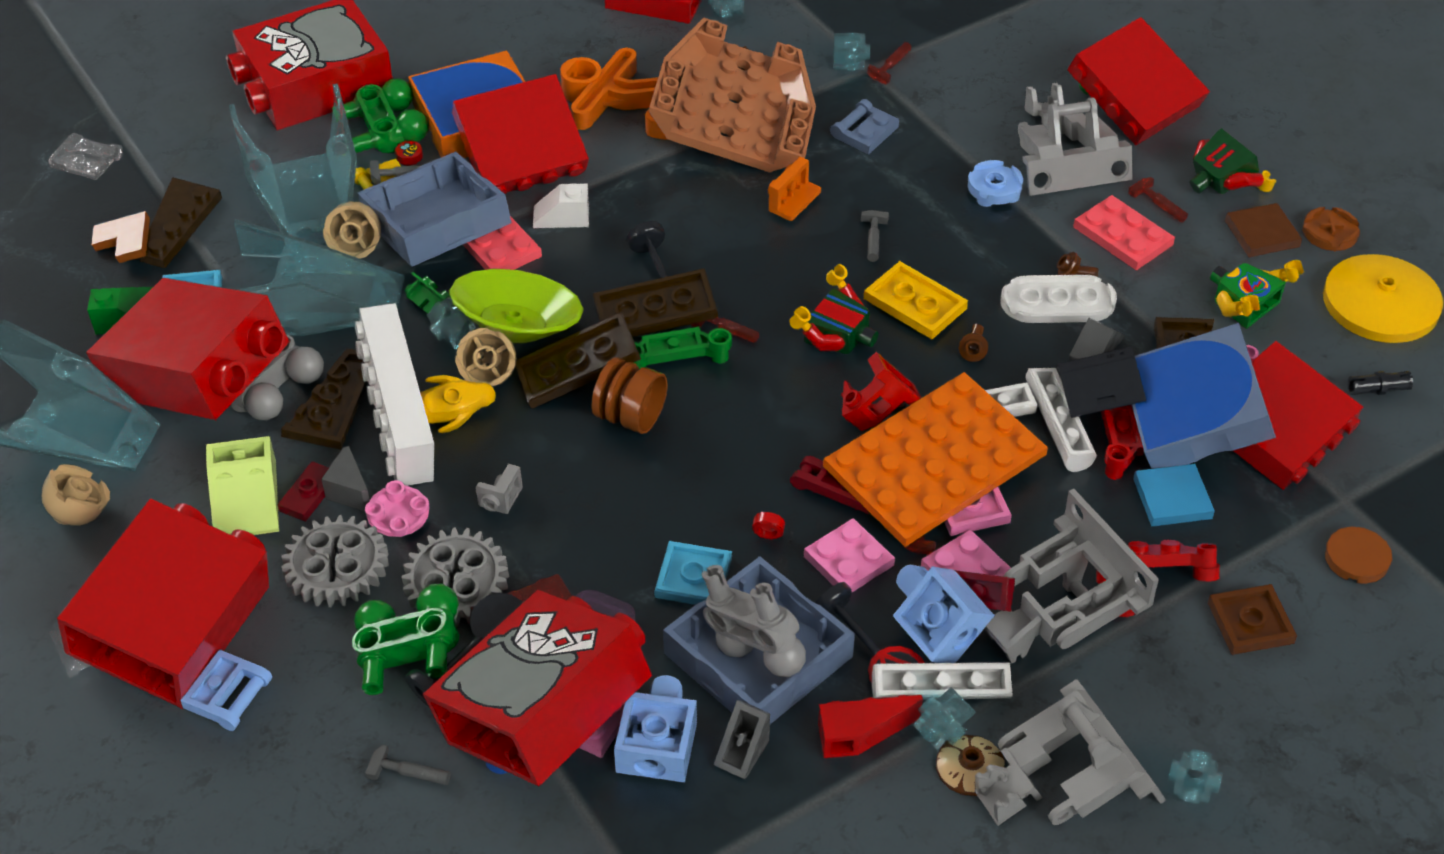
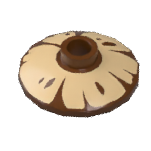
(958, 771)

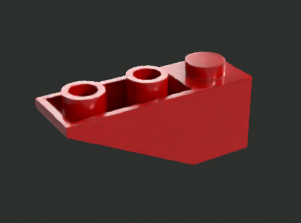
(861, 724)

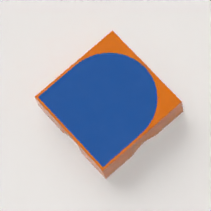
(439, 87)

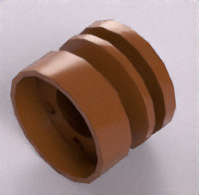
(629, 395)

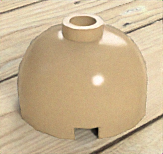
(352, 229)
(486, 357)
(73, 496)

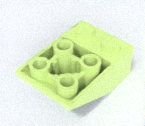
(243, 485)

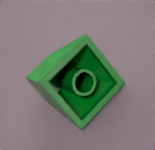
(110, 304)

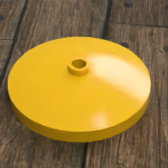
(1382, 298)

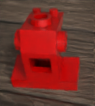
(886, 383)

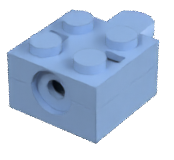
(940, 612)
(657, 732)

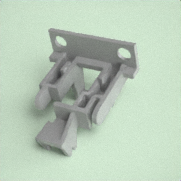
(1070, 167)
(1069, 554)
(1027, 750)

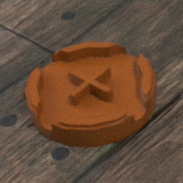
(1331, 229)
(1358, 554)

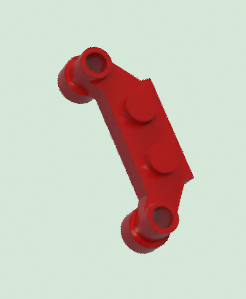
(1123, 440)
(1176, 554)

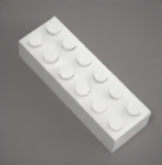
(395, 395)

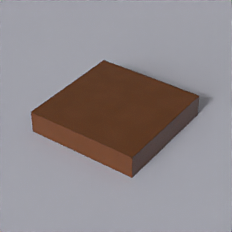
(1263, 230)
(1252, 619)

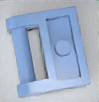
(218, 683)

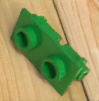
(423, 291)

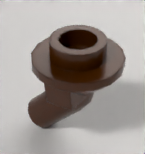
(1070, 265)
(973, 345)

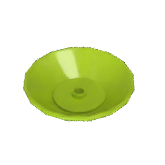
(516, 303)

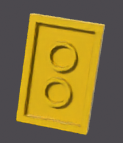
(915, 300)

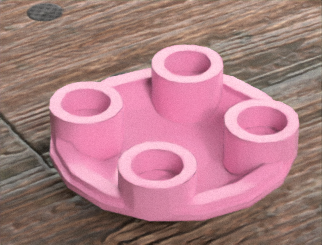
(397, 510)

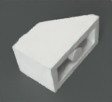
(563, 207)

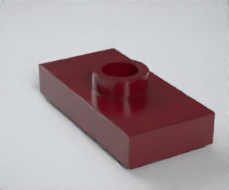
(305, 493)

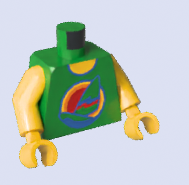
(1251, 292)

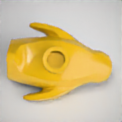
(454, 400)

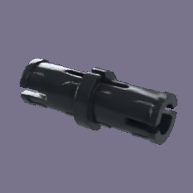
(1380, 382)

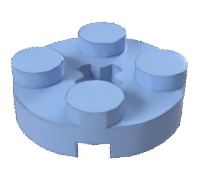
(1007, 185)

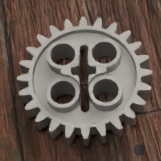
(311, 558)
(482, 580)

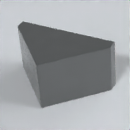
(1095, 339)
(344, 482)
(744, 739)

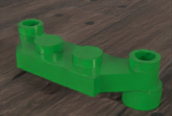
(684, 345)

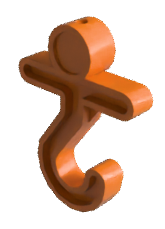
(596, 88)

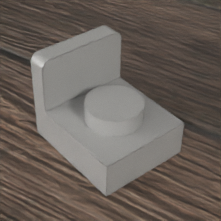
(503, 493)

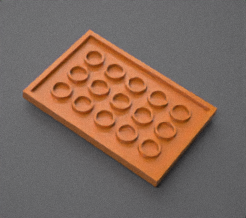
(934, 458)

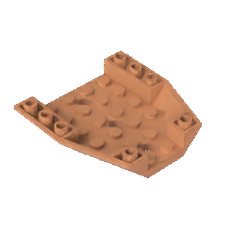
(772, 95)

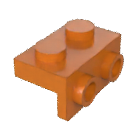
(792, 190)

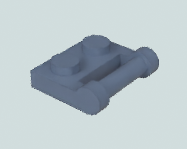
(870, 132)

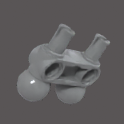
(263, 397)
(752, 622)

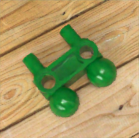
(377, 108)
(392, 641)

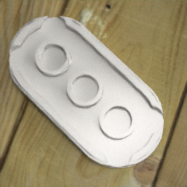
(1058, 298)

